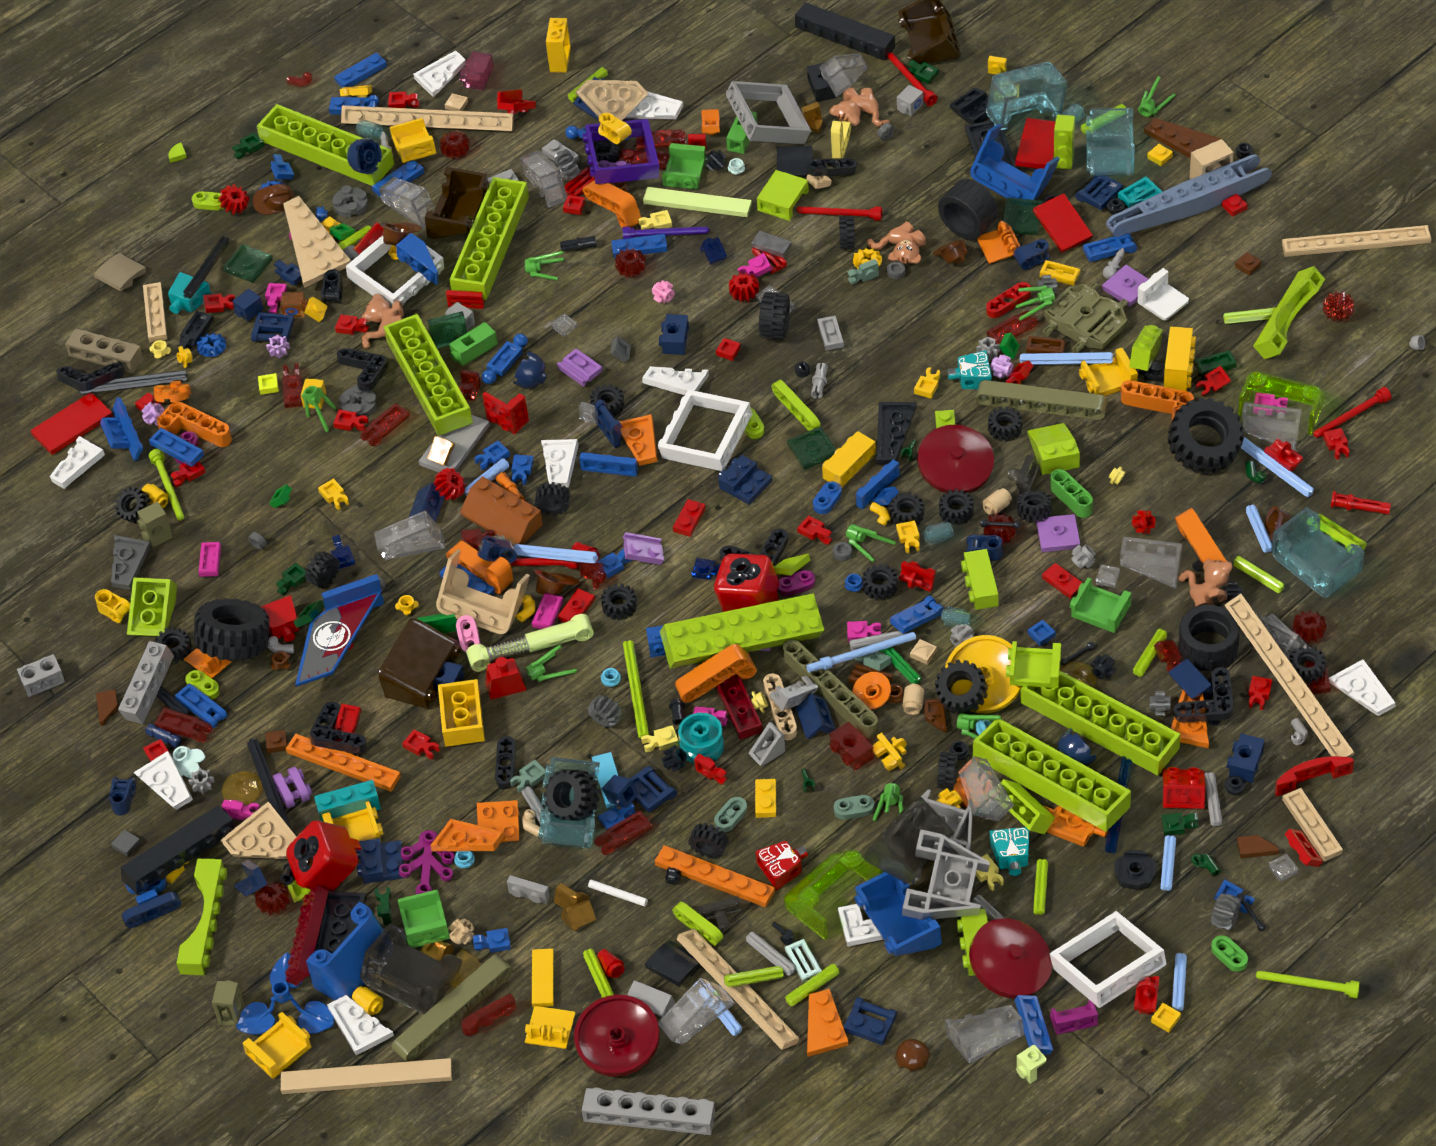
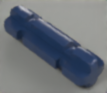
(166, 736)

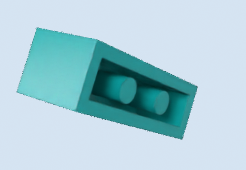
(347, 800)

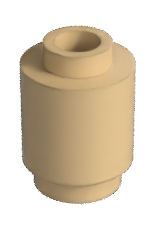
(997, 501)
(913, 699)

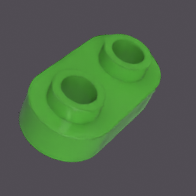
(1230, 954)

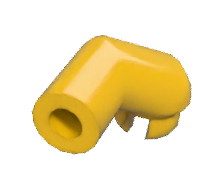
(883, 513)
(528, 608)

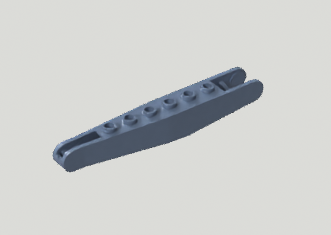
(1191, 196)

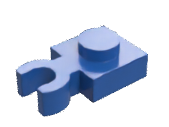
(492, 454)
(521, 467)
(1229, 888)

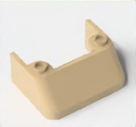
(486, 610)

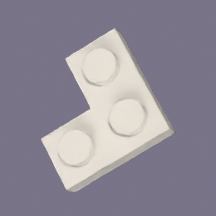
(854, 928)

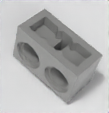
(41, 675)

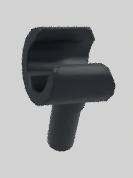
(787, 935)

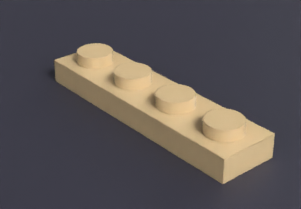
(155, 312)
(1312, 824)

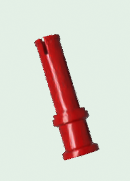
(1351, 502)

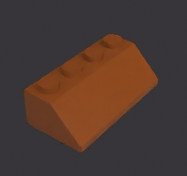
(501, 511)

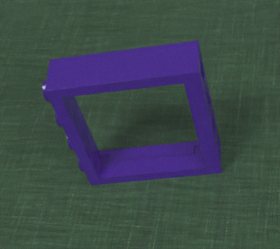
(627, 172)

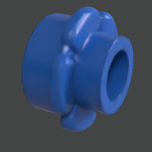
(321, 213)
(853, 582)

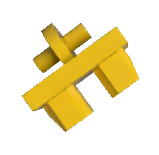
(893, 758)

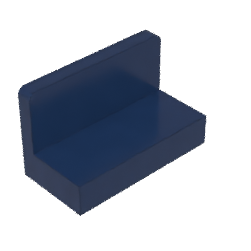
(427, 500)
(1191, 680)
(815, 716)
(254, 880)

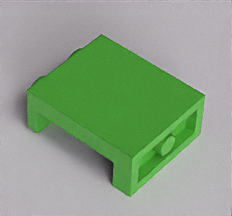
(684, 166)
(1100, 606)
(423, 919)

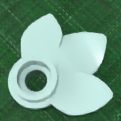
(189, 762)

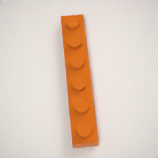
(344, 763)
(715, 876)

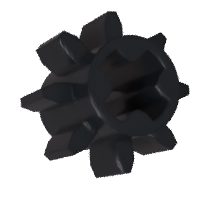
(715, 160)
(1232, 590)
(1103, 666)
(674, 758)

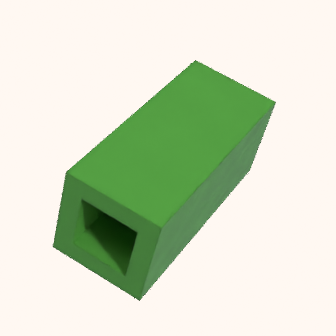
(737, 139)
(473, 344)

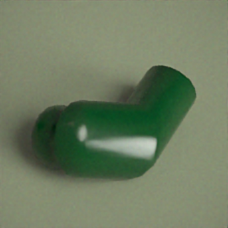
(1252, 474)
(1207, 862)

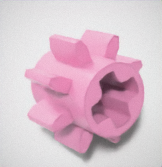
(663, 292)

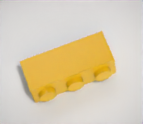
(849, 459)

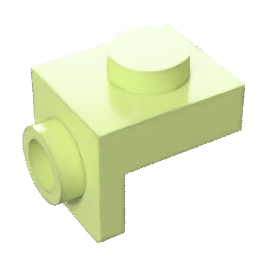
(1028, 1062)

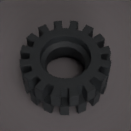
(606, 145)
(846, 231)
(609, 393)
(1005, 415)
(552, 498)
(956, 498)
(125, 500)
(906, 501)
(1034, 506)
(322, 569)
(880, 591)
(621, 610)
(178, 636)
(1308, 655)
(947, 770)
(708, 840)

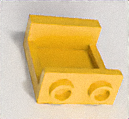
(412, 140)
(1108, 378)
(359, 824)
(278, 1046)

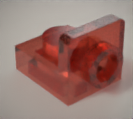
(469, 384)
(593, 571)

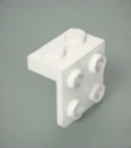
(1160, 297)

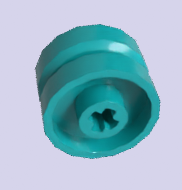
(702, 735)

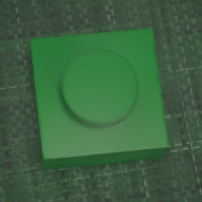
(341, 231)
(1009, 345)
(280, 496)

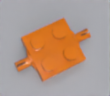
(1071, 827)

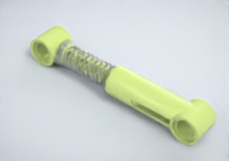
(577, 628)

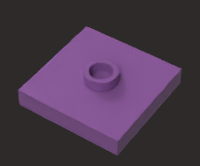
(1125, 284)
(1058, 533)

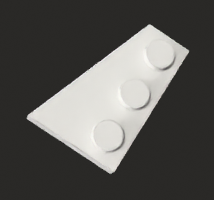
(439, 73)
(656, 107)
(675, 381)
(560, 460)
(78, 461)
(1363, 687)
(165, 780)
(358, 1026)

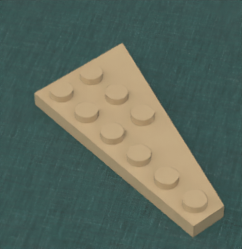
(312, 243)

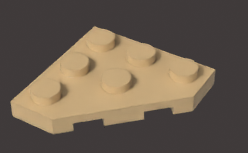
(611, 96)
(260, 836)

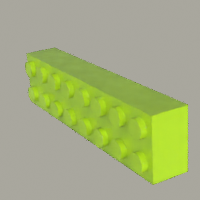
(317, 142)
(490, 236)
(428, 374)
(750, 627)
(1105, 722)
(1052, 774)

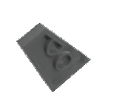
(128, 560)

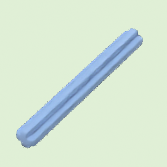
(1067, 358)
(1278, 469)
(556, 553)

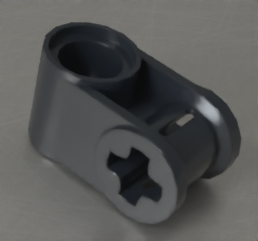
(332, 286)

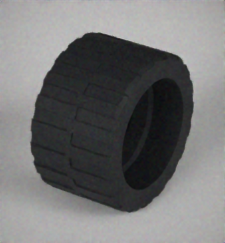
(968, 209)
(1210, 619)

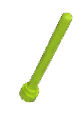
(157, 458)
(1350, 988)

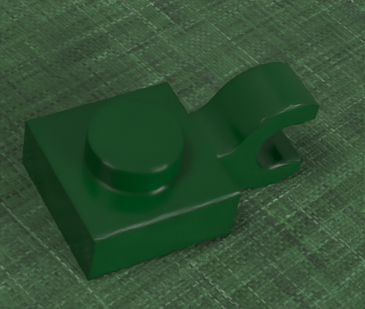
(923, 72)
(248, 144)
(292, 576)
(1175, 823)
(384, 908)

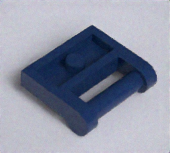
(1102, 194)
(272, 323)
(608, 424)
(648, 796)
(868, 1027)

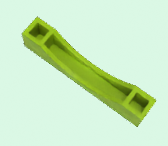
(1274, 334)
(194, 952)

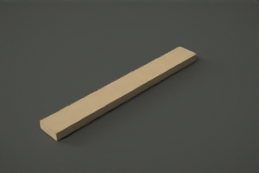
(1356, 241)
(742, 994)
(366, 1076)

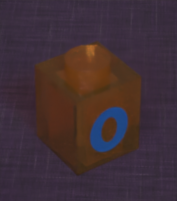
(293, 304)

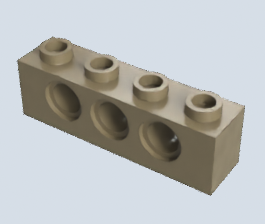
(103, 350)

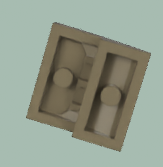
(119, 272)

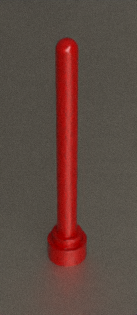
(929, 97)
(874, 213)
(1381, 396)
(544, 562)

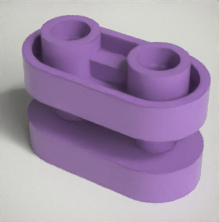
(295, 777)

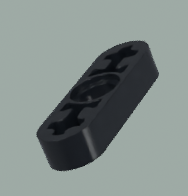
(820, 167)
(502, 755)

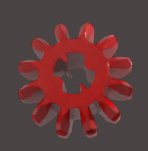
(233, 199)
(743, 287)
(449, 484)

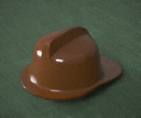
(271, 198)
(395, 232)
(952, 252)
(1275, 519)
(553, 582)

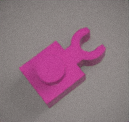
(757, 266)
(1269, 399)
(860, 629)

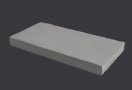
(464, 439)

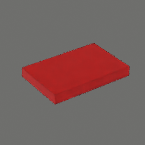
(1062, 223)

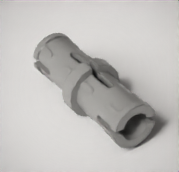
(819, 380)

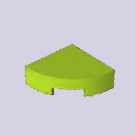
(177, 153)

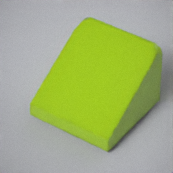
(296, 892)

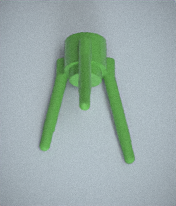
(1148, 106)
(533, 264)
(1045, 296)
(312, 395)
(858, 534)
(536, 669)
(967, 722)
(890, 797)

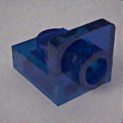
(713, 250)

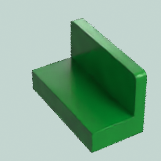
(441, 622)

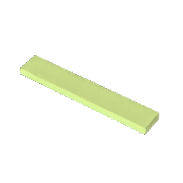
(697, 202)

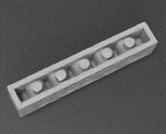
(657, 1118)

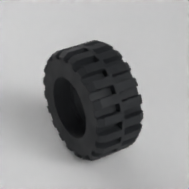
(1196, 455)
(231, 629)

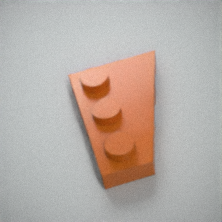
(640, 438)
(1192, 732)
(466, 837)
(824, 1024)

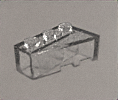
(843, 71)
(407, 200)
(409, 537)
(695, 1010)

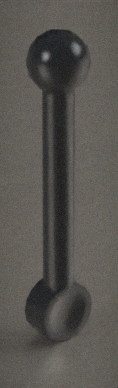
(984, 523)
(1090, 646)
(1261, 926)

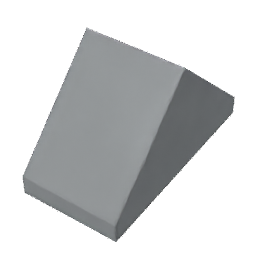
(768, 746)

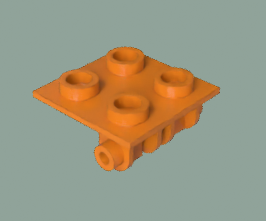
(998, 243)
(206, 664)
(501, 817)

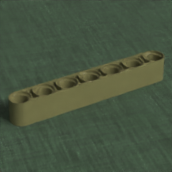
(1041, 400)
(832, 689)
(452, 1008)

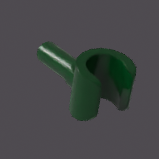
(908, 451)
(807, 782)

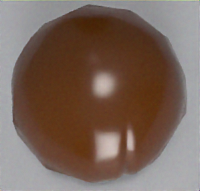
(912, 1054)

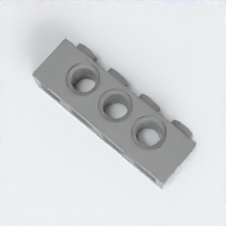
(146, 682)

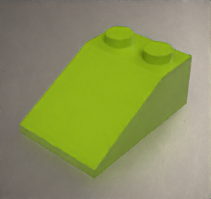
(1054, 448)
(151, 606)

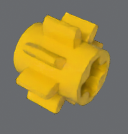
(950, 798)

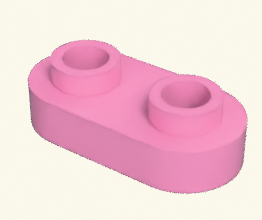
(469, 635)

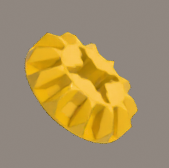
(859, 257)

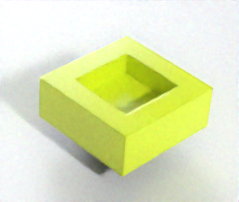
(268, 384)

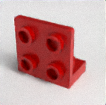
(508, 416)
(1183, 788)

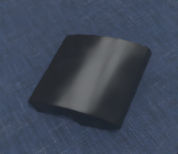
(971, 106)
(794, 160)
(672, 963)

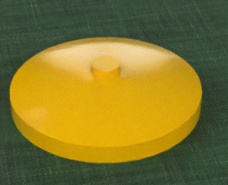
(991, 656)

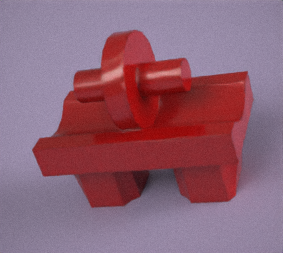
(1284, 455)
(917, 576)
(1147, 995)

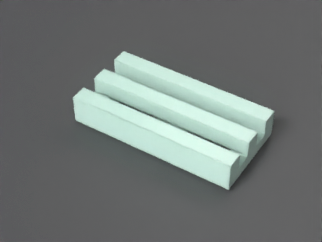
(804, 976)

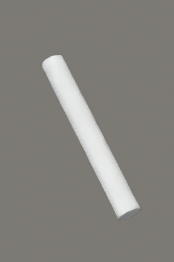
(618, 893)

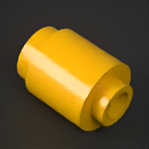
(156, 494)
(368, 1000)

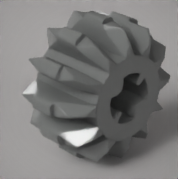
(567, 164)
(605, 711)
(1225, 911)

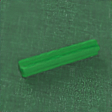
(899, 662)

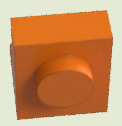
(710, 121)

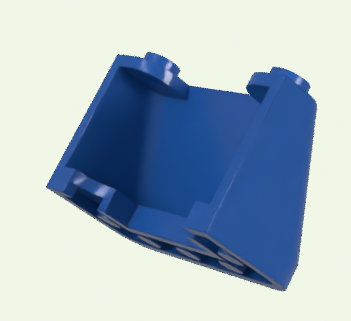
(883, 903)
(341, 972)

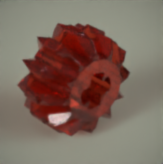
(454, 144)
(630, 262)
(1338, 306)
(1006, 533)
(1309, 626)
(272, 898)

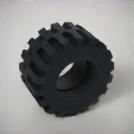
(774, 315)
(958, 672)
(585, 795)

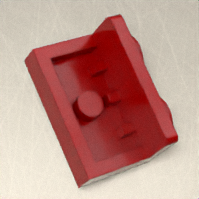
(512, 101)

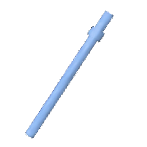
(827, 662)

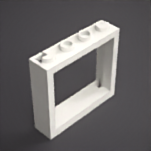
(371, 255)
(700, 458)
(1121, 980)

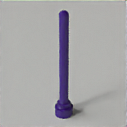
(631, 233)

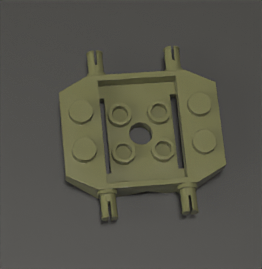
(1067, 316)

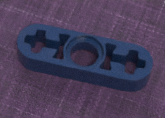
(140, 914)

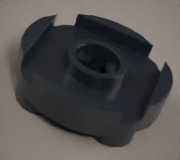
(1131, 879)

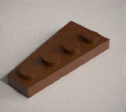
(1178, 137)

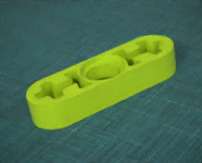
(696, 921)

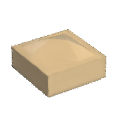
(456, 102)
(819, 181)
(923, 651)

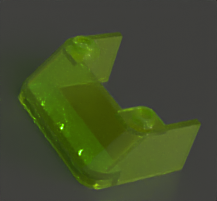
(1285, 388)
(806, 893)

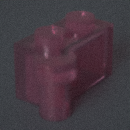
(477, 70)

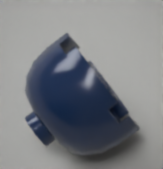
(364, 156)
(530, 372)
(1075, 748)

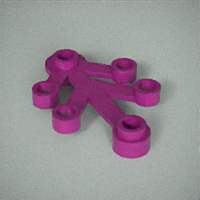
(426, 861)

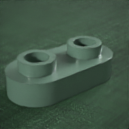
(854, 807)
(729, 815)

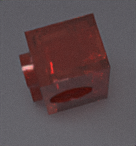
(851, 746)

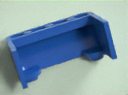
(1002, 177)

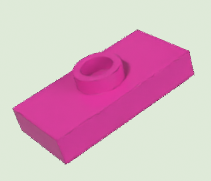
(209, 559)
(547, 611)

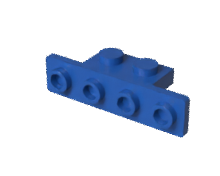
(120, 431)

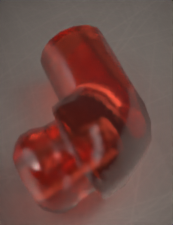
(306, 79)

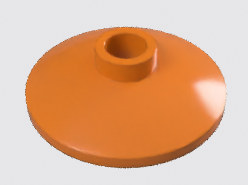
(869, 683)

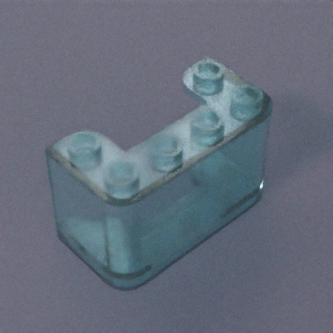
(1024, 90)
(1110, 141)
(1314, 555)
(567, 832)

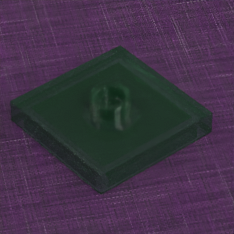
(1021, 217)
(247, 263)
(447, 328)
(811, 447)

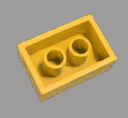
(1178, 358)
(461, 712)

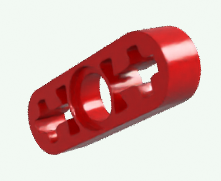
(1004, 306)

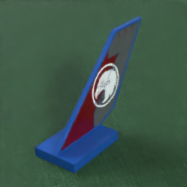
(337, 627)

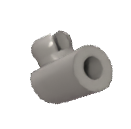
(275, 646)
(1300, 732)

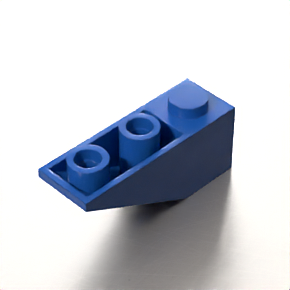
(415, 254)

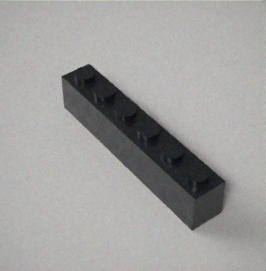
(844, 31)
(176, 850)

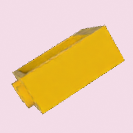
(558, 45)

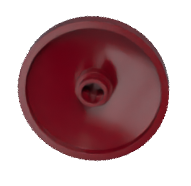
(955, 459)
(1010, 958)
(616, 1035)

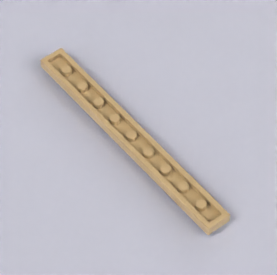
(431, 118)
(1288, 678)

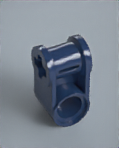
(1031, 255)
(991, 543)
(495, 548)
(121, 795)

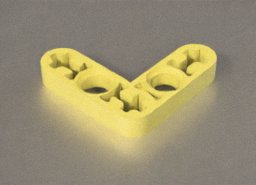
(839, 138)

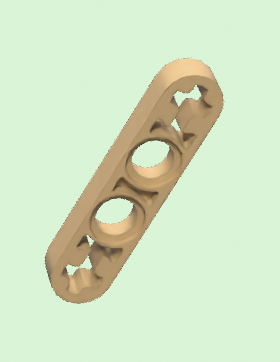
(780, 722)

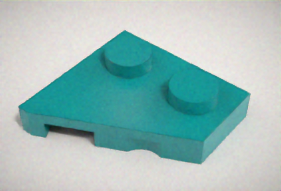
(1138, 192)

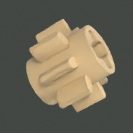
(461, 931)

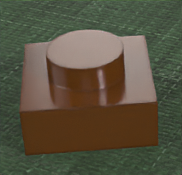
(1248, 263)
(276, 741)

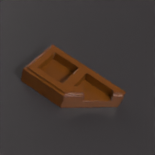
(106, 704)
(935, 714)
(1255, 846)

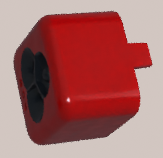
(757, 586)
(322, 855)

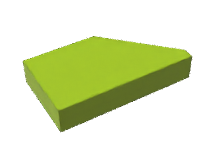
(791, 565)

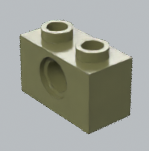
(154, 524)
(227, 1002)

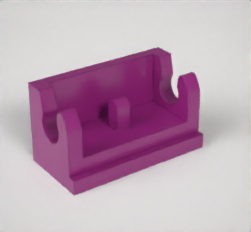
(1074, 1018)

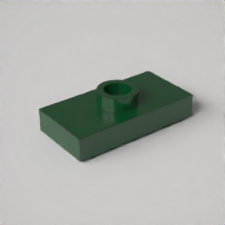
(1209, 363)
(309, 613)

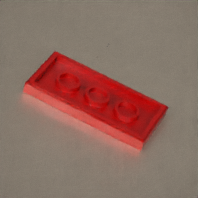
(1036, 144)
(71, 423)

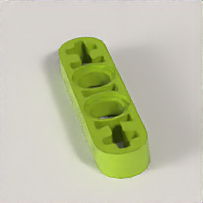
(795, 405)

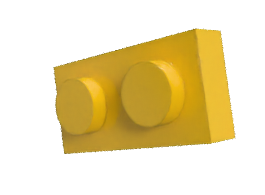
(765, 798)

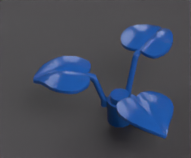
(257, 1018)

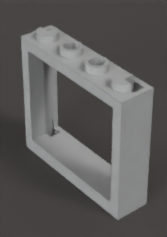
(798, 130)

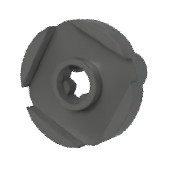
(348, 194)
(367, 399)

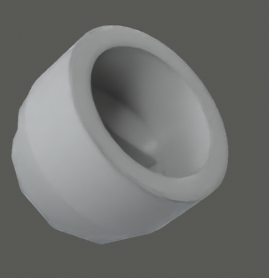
(1417, 342)

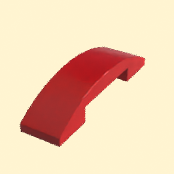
(1335, 765)

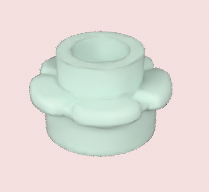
(736, 166)

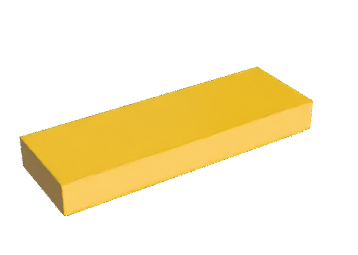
(542, 977)

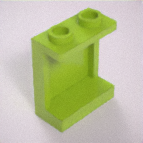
(781, 194)
(1034, 666)

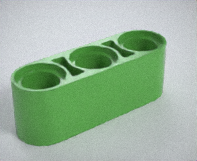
(1071, 493)

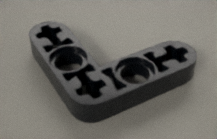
(368, 362)
(89, 381)
(769, 545)
(1214, 706)
(320, 733)

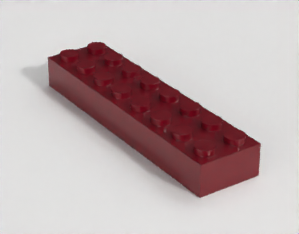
(739, 707)
(306, 934)

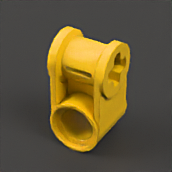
(613, 128)
(111, 605)

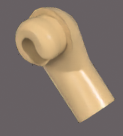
(529, 822)

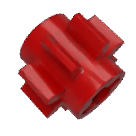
(1143, 521)

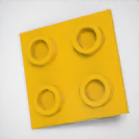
(549, 1027)

